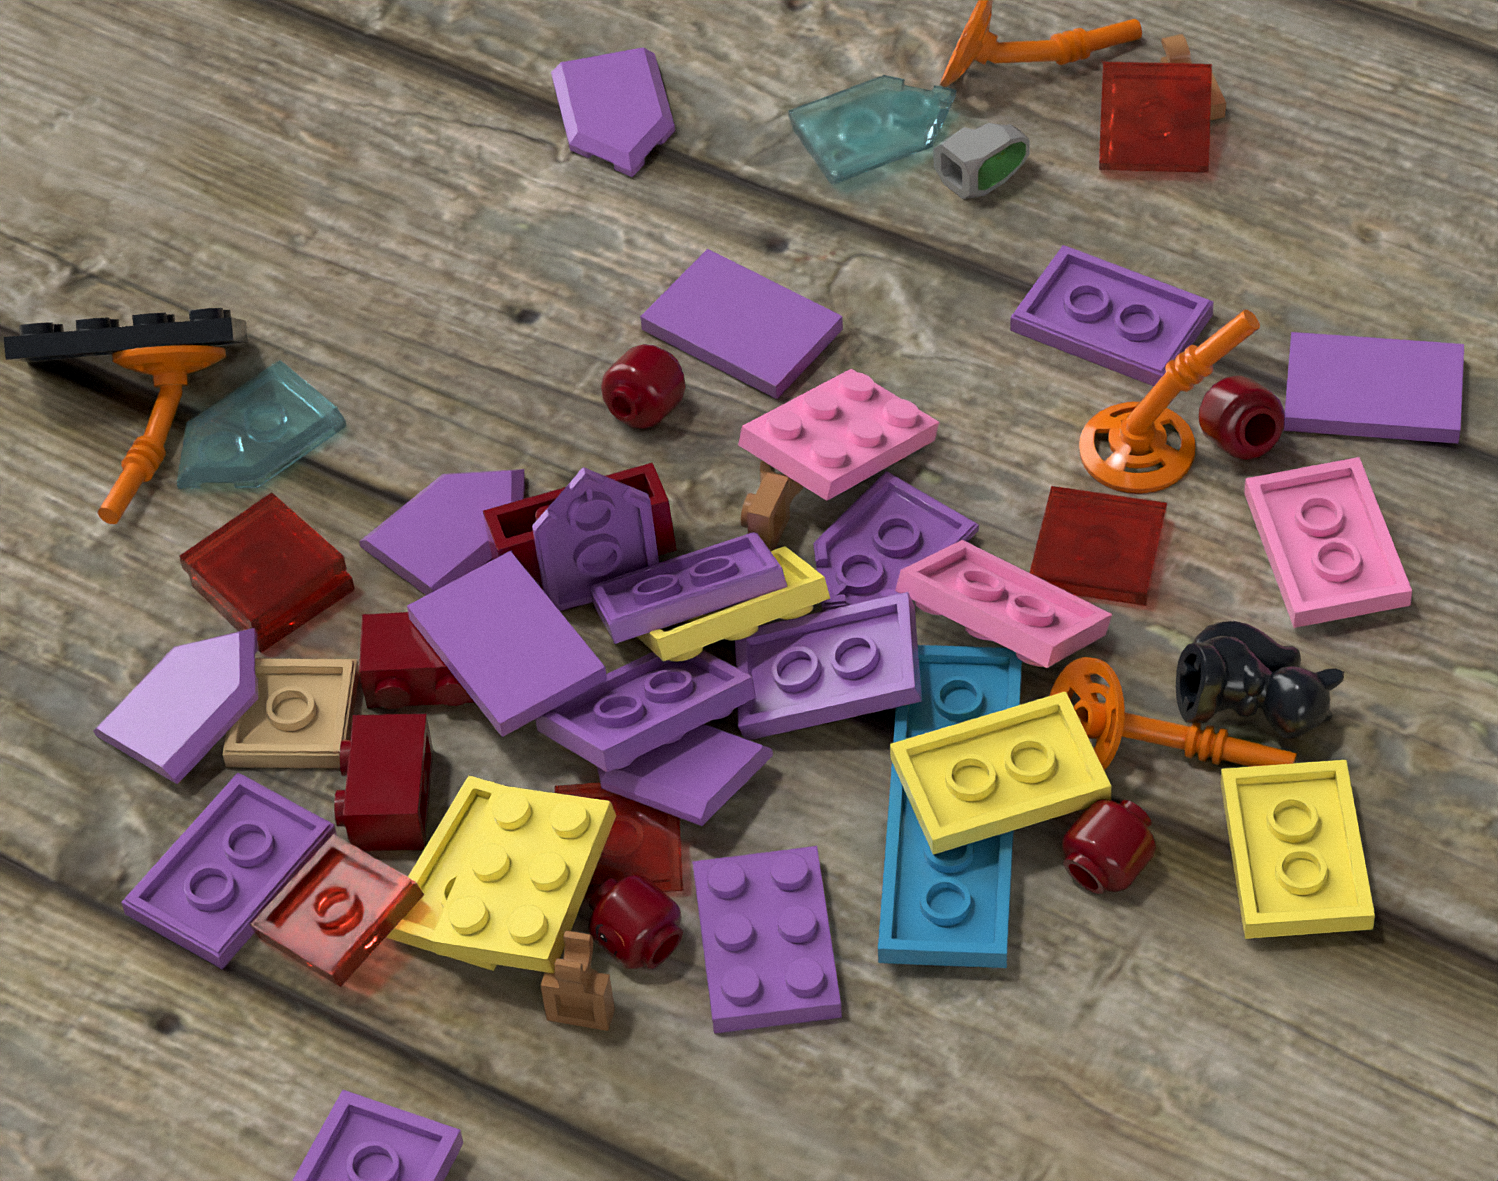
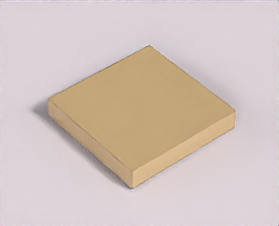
(298, 715)

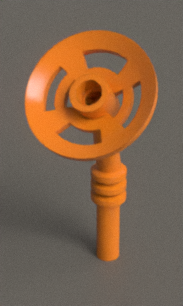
(982, 45)
(169, 371)
(1139, 434)
(1111, 722)

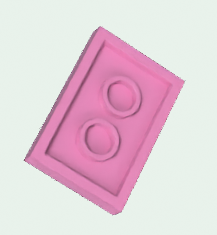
(838, 434)
(1327, 542)
(1003, 604)

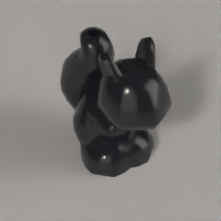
(1247, 670)

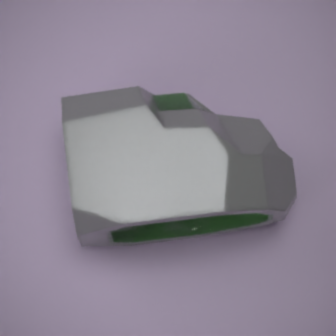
(980, 158)

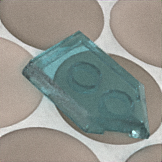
(870, 125)
(256, 431)

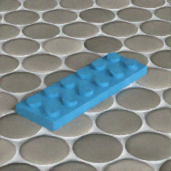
(958, 901)

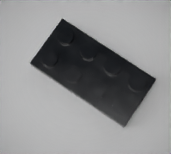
(106, 336)

